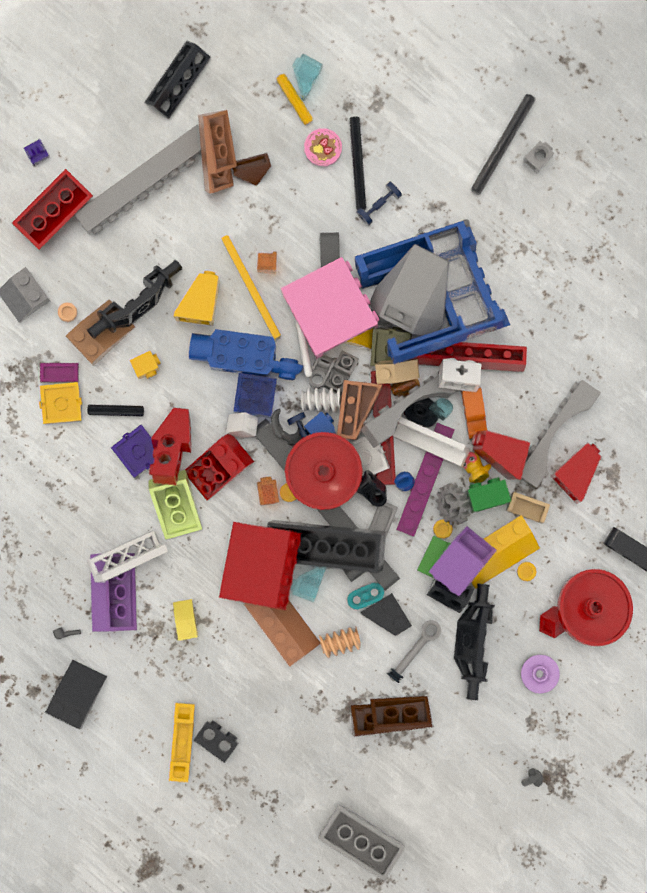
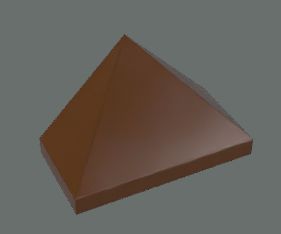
(252, 168)

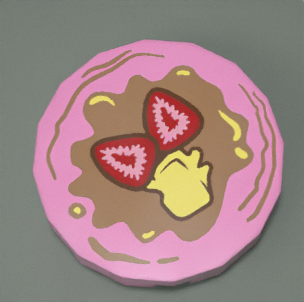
(323, 147)

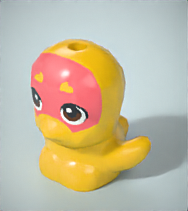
(474, 467)

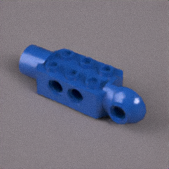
(242, 354)

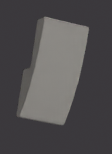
(341, 371)

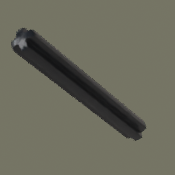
(357, 158)

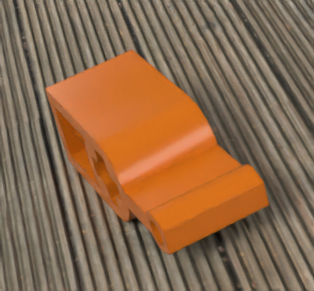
(474, 411)

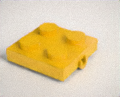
(60, 403)

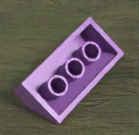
(114, 599)

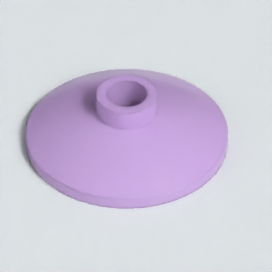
(550, 674)

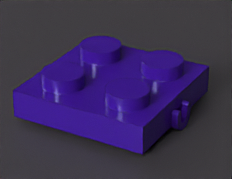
(135, 451)

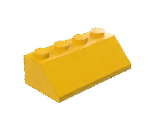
(512, 544)

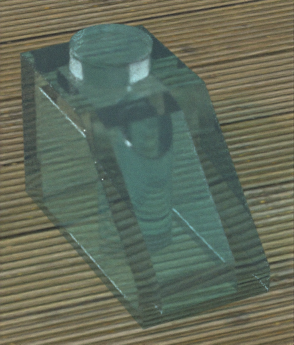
(305, 73)
(308, 584)

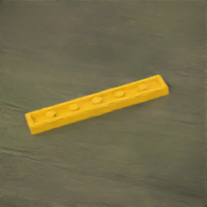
(251, 287)

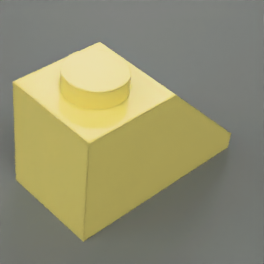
(185, 620)

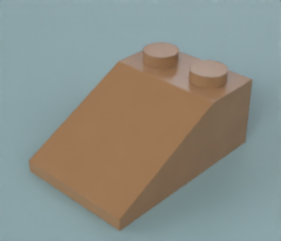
(96, 348)

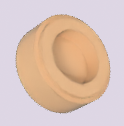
(67, 312)

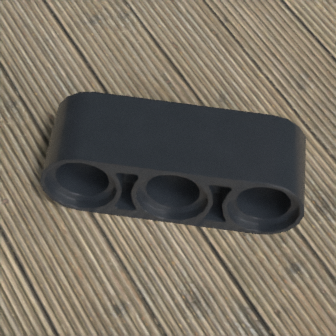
(627, 547)

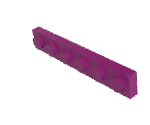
(422, 488)

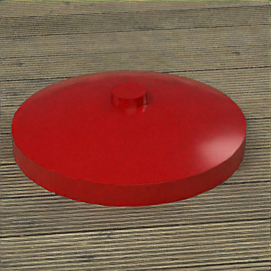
(323, 471)
(595, 607)

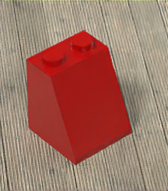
(502, 452)
(578, 472)

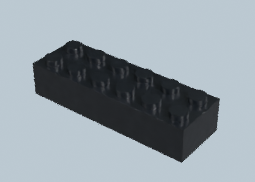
(337, 546)

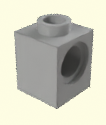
(535, 163)

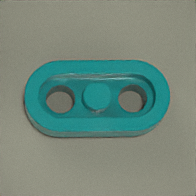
(365, 596)

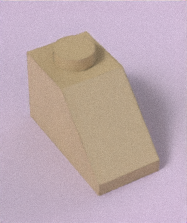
(393, 373)

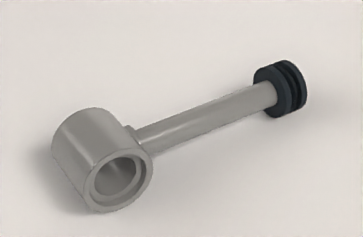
(395, 675)

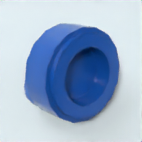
(404, 481)

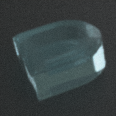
(442, 408)

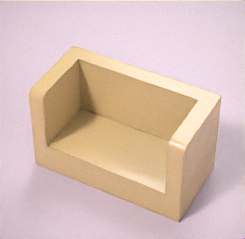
(528, 507)

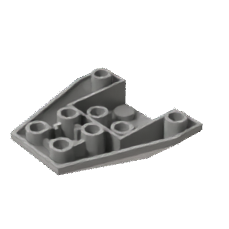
(414, 292)

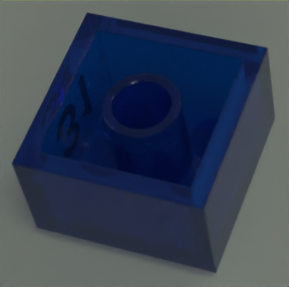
(255, 395)

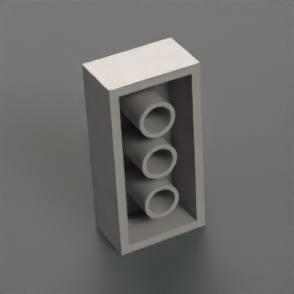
(361, 842)

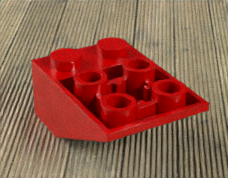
(218, 466)

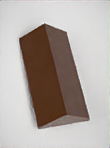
(390, 715)

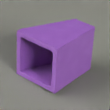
(462, 561)

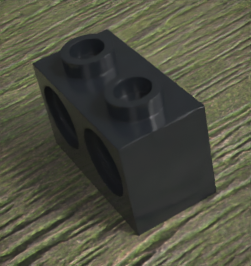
(443, 595)
(213, 745)

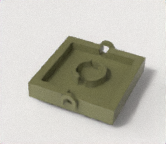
(379, 342)

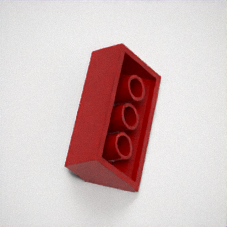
(52, 209)

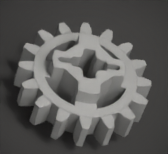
(453, 504)

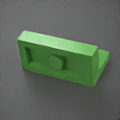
(433, 553)

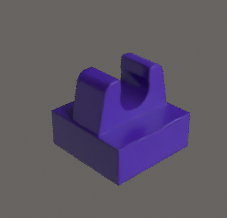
(36, 152)

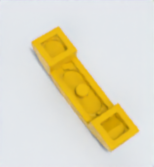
(182, 742)

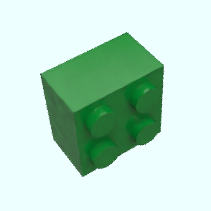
(488, 495)

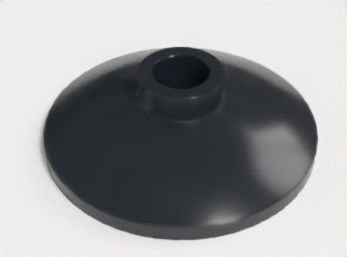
(420, 413)

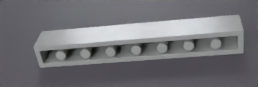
(140, 181)

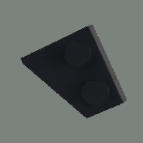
(388, 615)

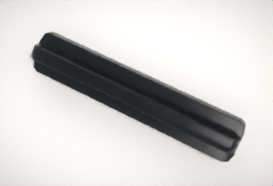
(115, 410)

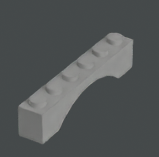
(580, 400)
(383, 426)

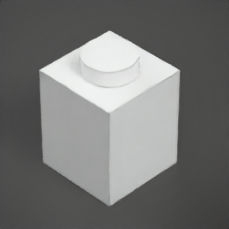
(242, 425)

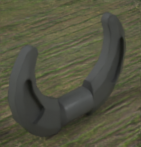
(292, 439)

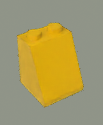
(200, 300)

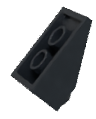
(76, 694)

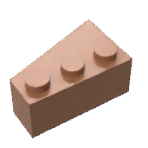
(356, 406)

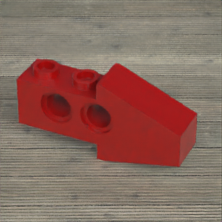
(174, 431)

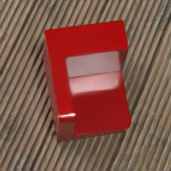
(550, 623)

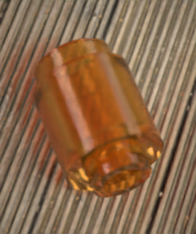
(402, 388)

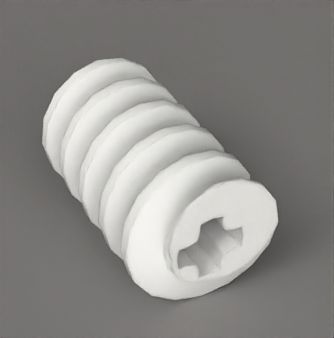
(321, 400)

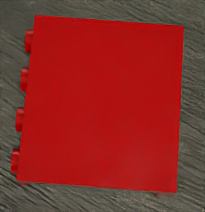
(260, 565)

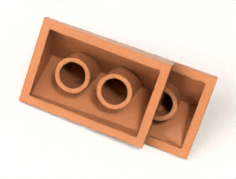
(216, 150)

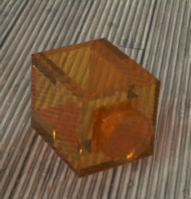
(267, 491)

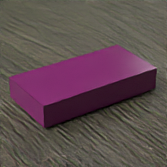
(59, 372)

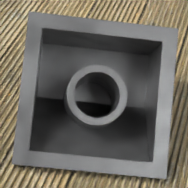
(23, 294)

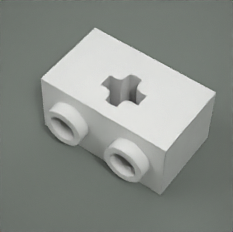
(459, 375)

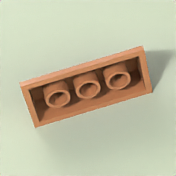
(285, 630)

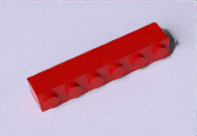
(489, 355)

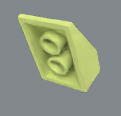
(175, 507)

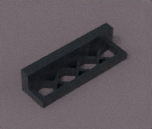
(164, 88)

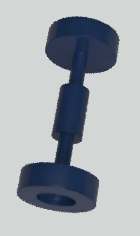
(393, 190)
(296, 419)

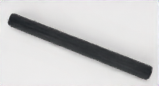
(503, 144)

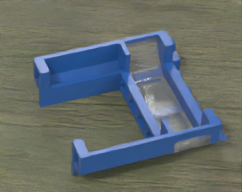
(467, 296)

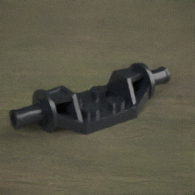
(140, 306)
(471, 641)

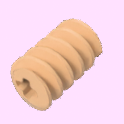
(340, 642)

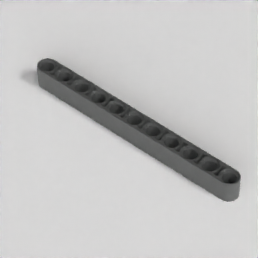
(335, 517)

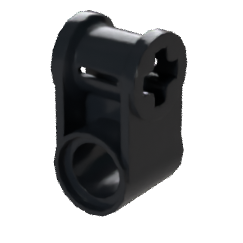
(370, 486)

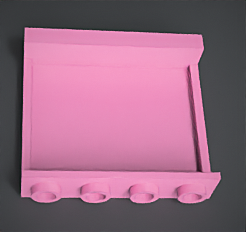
(329, 306)

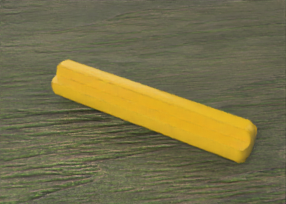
(294, 99)

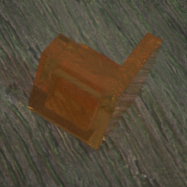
(267, 262)

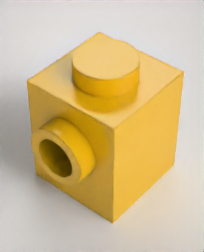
(145, 365)

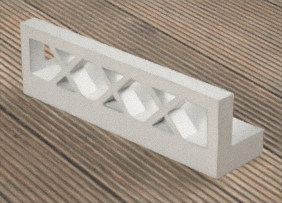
(431, 442)
(131, 562)

